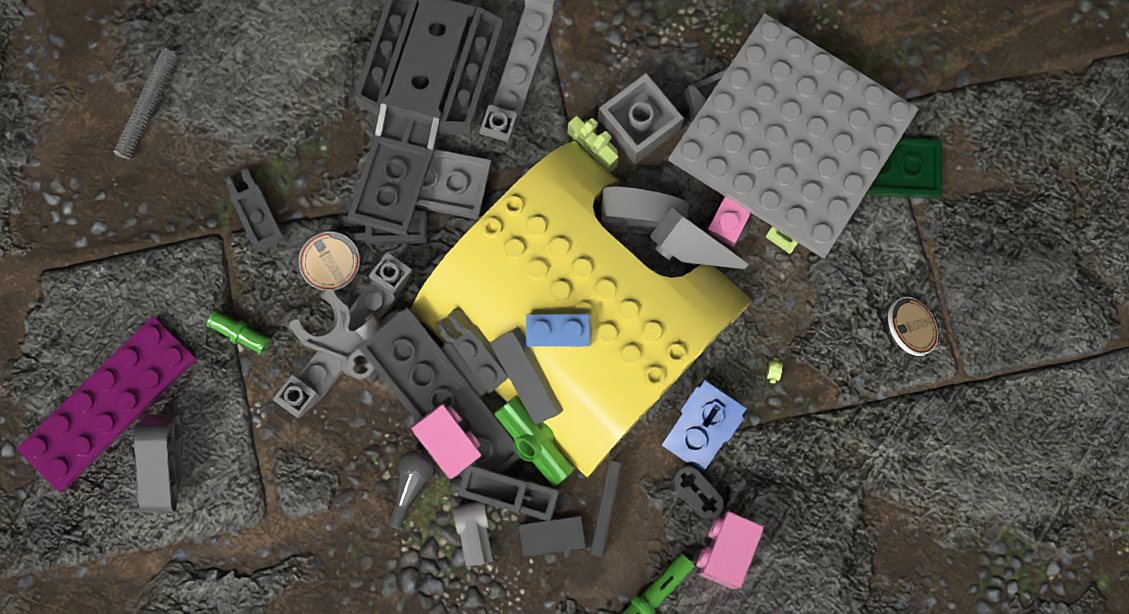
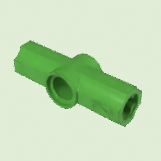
(534, 441)

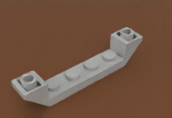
(505, 112)
(323, 370)

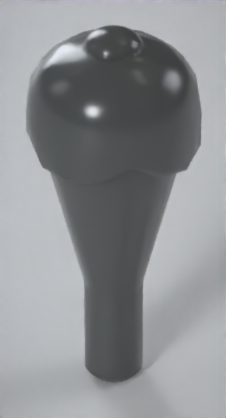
(414, 472)

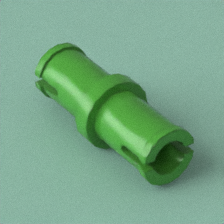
(238, 332)

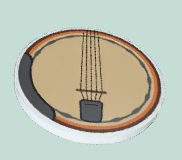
(913, 326)

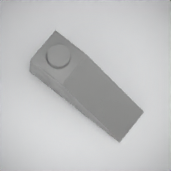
(691, 244)

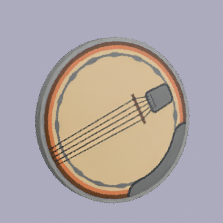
(329, 260)

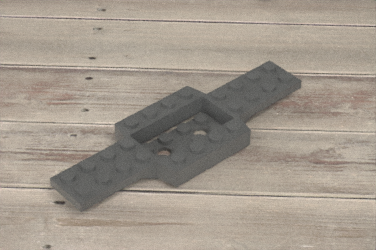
(411, 117)

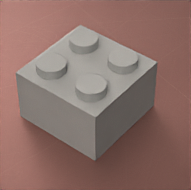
(640, 118)

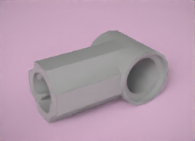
(472, 526)

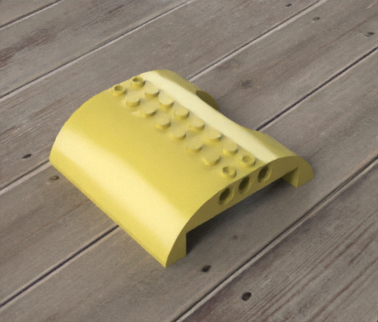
(551, 256)

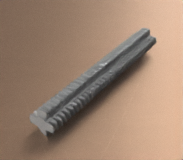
(144, 103)

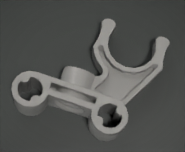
(341, 341)

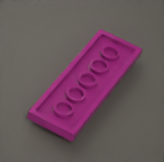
(106, 404)

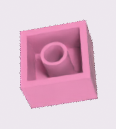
(730, 550)

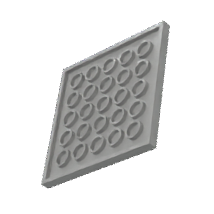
(793, 135)

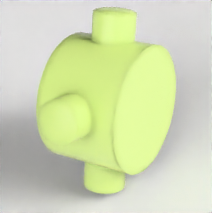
(774, 370)

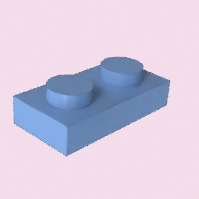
(558, 330)

